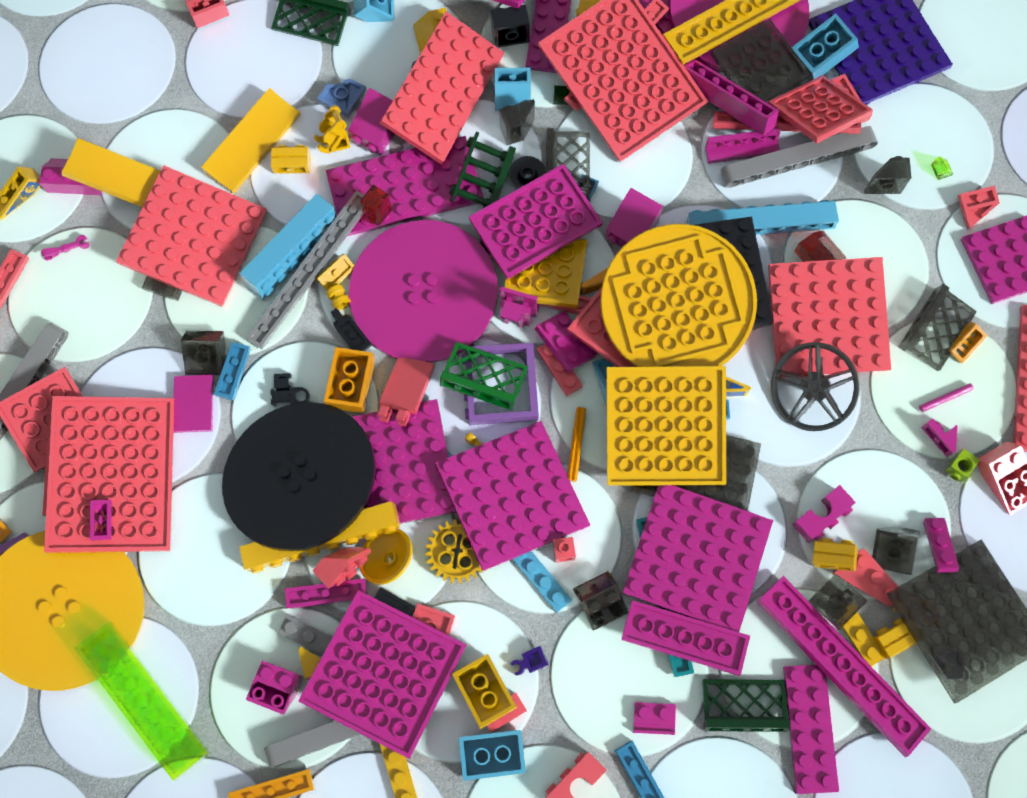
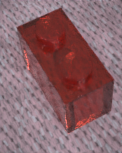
(375, 205)

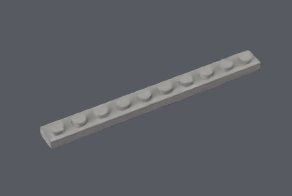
(306, 272)

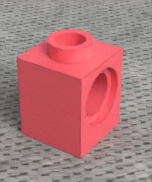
(564, 549)

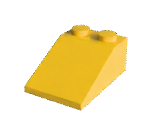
(484, 691)

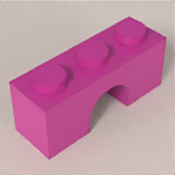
(837, 503)

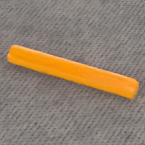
(576, 444)

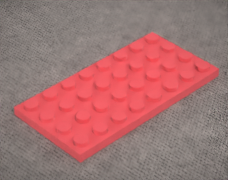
(442, 88)

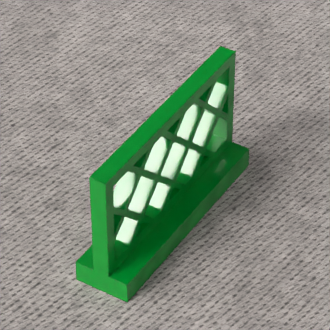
(482, 390)

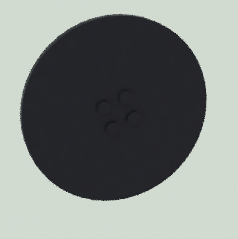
(298, 476)

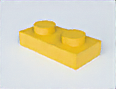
(335, 272)

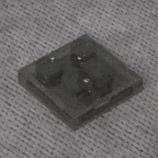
(837, 601)

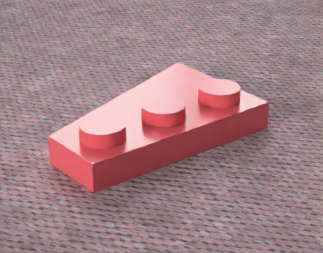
(869, 578)

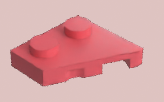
(977, 204)

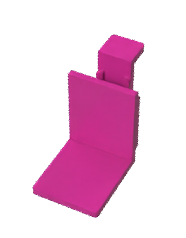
(517, 306)

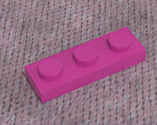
(940, 545)

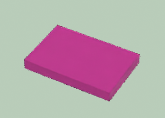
(193, 403)

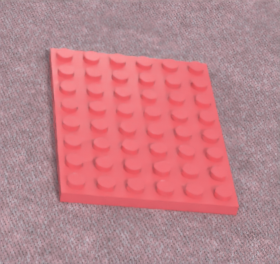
(622, 74)
(105, 453)

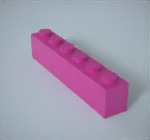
(733, 98)

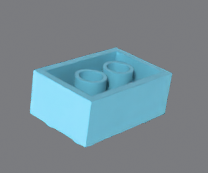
(826, 46)
(492, 755)

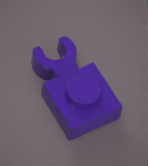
(533, 661)

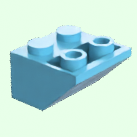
(512, 86)

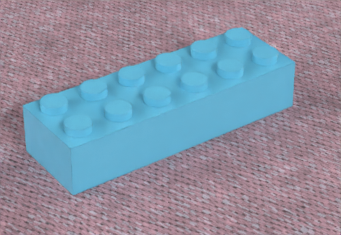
(288, 247)

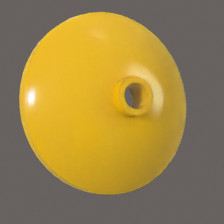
(384, 549)

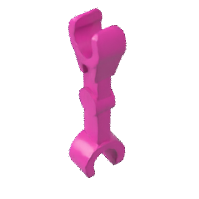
(50, 253)

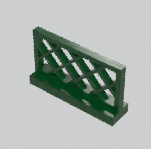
(334, 7)
(745, 724)

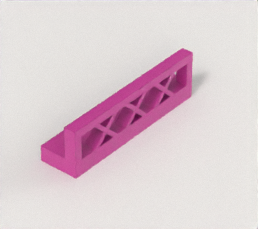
(741, 146)

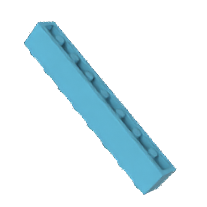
(776, 219)

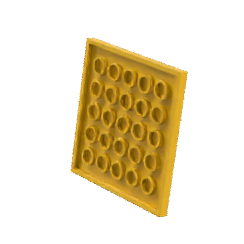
(666, 425)

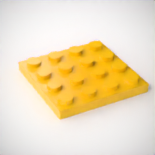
(555, 278)

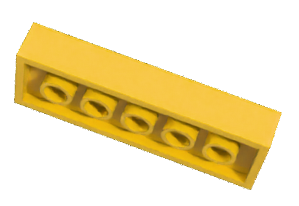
(250, 141)
(110, 172)

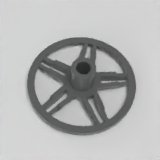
(815, 386)

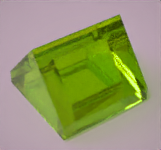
(941, 168)

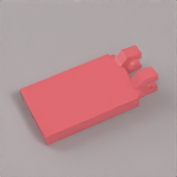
(405, 389)

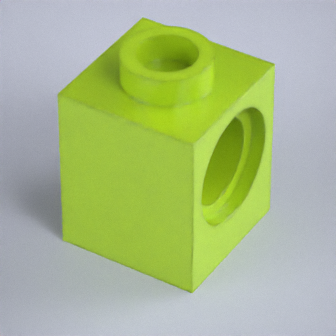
(969, 462)

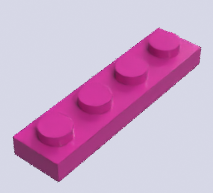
(321, 595)

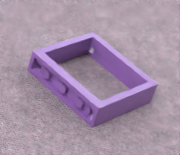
(507, 417)

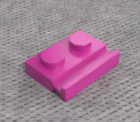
(654, 718)

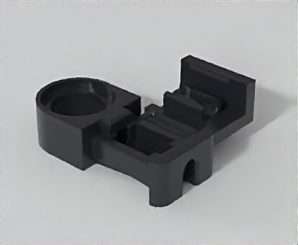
(284, 392)

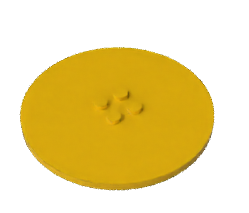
(678, 298)
(57, 603)

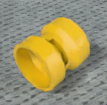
(338, 298)

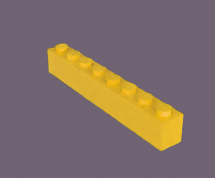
(367, 525)

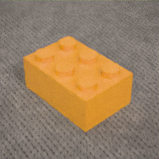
(349, 380)

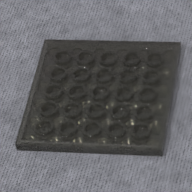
(965, 621)

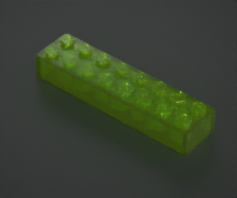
(142, 701)

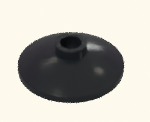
(523, 166)

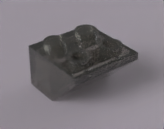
(517, 121)
(600, 600)

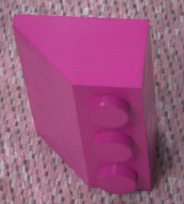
(53, 181)

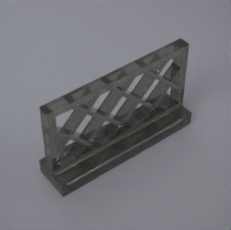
(552, 153)
(927, 315)

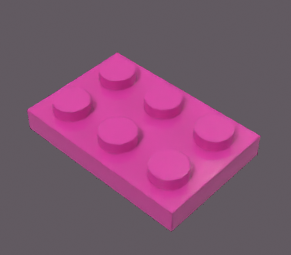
(565, 346)

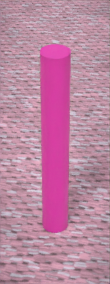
(946, 397)

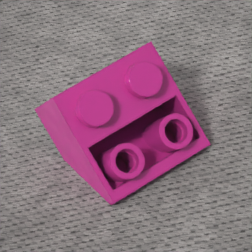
(274, 687)

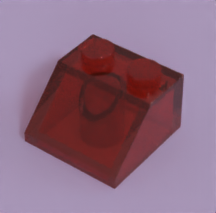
(818, 248)

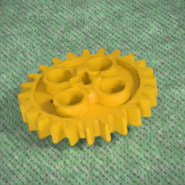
(439, 549)

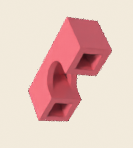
(586, 767)

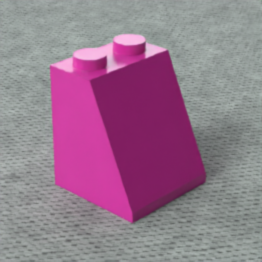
(366, 124)
(633, 216)

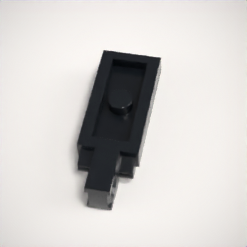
(350, 331)

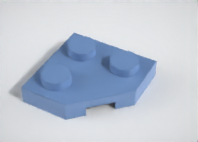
(344, 95)

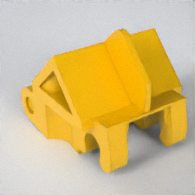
(334, 131)

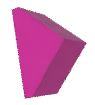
(106, 506)

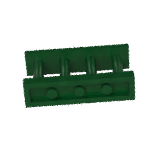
(499, 172)

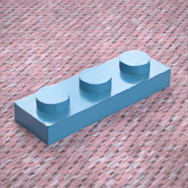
(232, 371)

